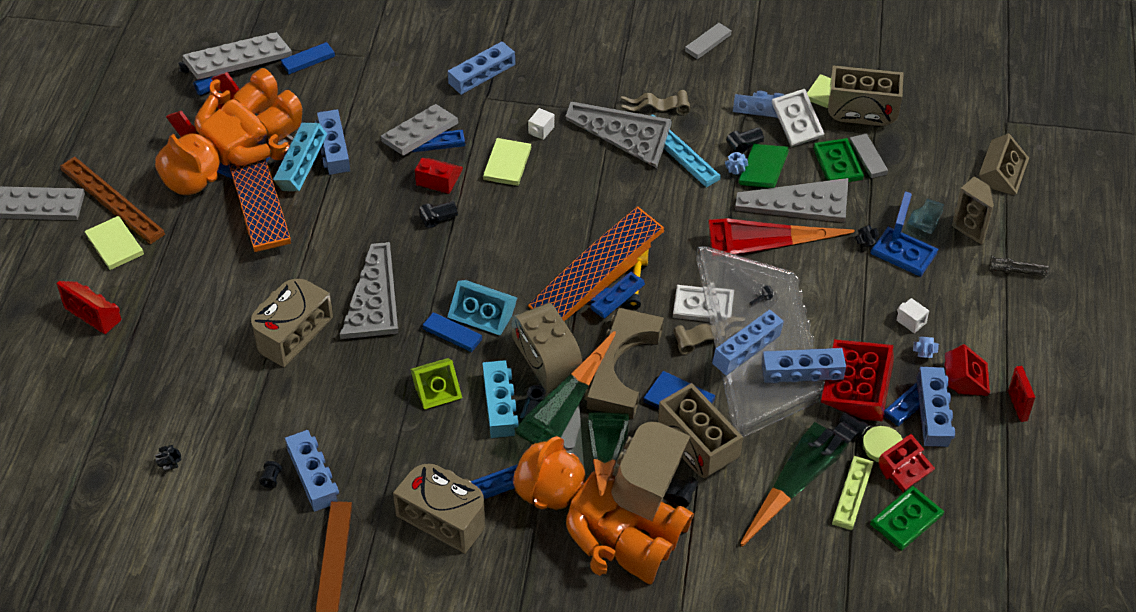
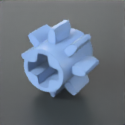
(736, 163)
(925, 347)

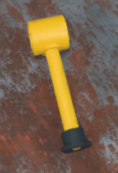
(634, 301)

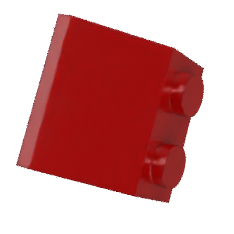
(437, 174)
(967, 372)

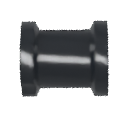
(270, 474)

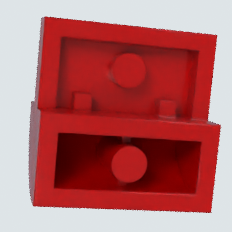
(905, 463)

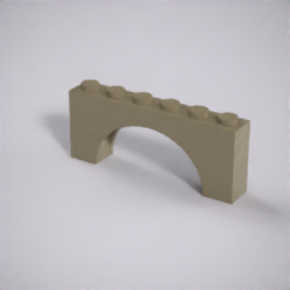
(606, 390)

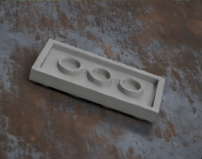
(419, 129)

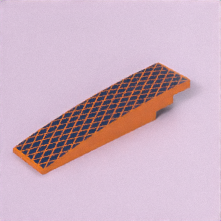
(260, 205)
(600, 264)

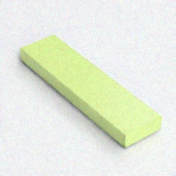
(852, 493)

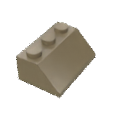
(1004, 165)
(974, 210)

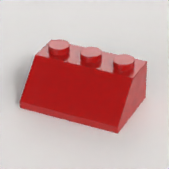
(89, 306)

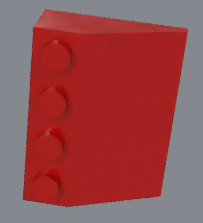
(865, 380)

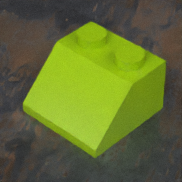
(436, 383)

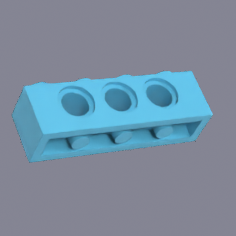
(300, 157)
(498, 399)

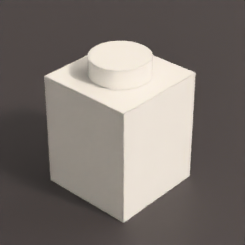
(541, 123)
(912, 315)

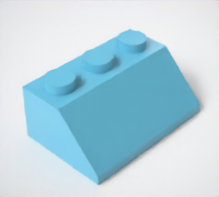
(481, 307)

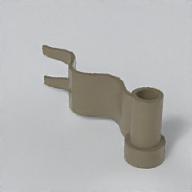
(679, 102)
(689, 338)

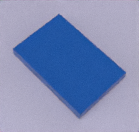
(904, 252)
(668, 385)

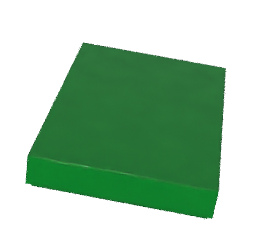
(838, 160)
(764, 166)
(907, 518)

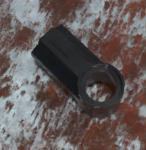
(741, 141)
(432, 215)
(531, 401)

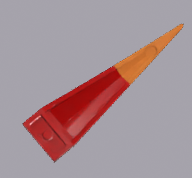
(747, 237)

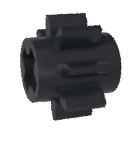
(867, 235)
(168, 457)

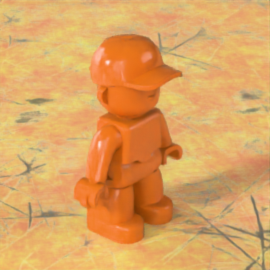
(230, 133)
(556, 479)

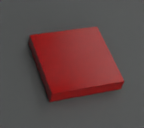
(1021, 393)

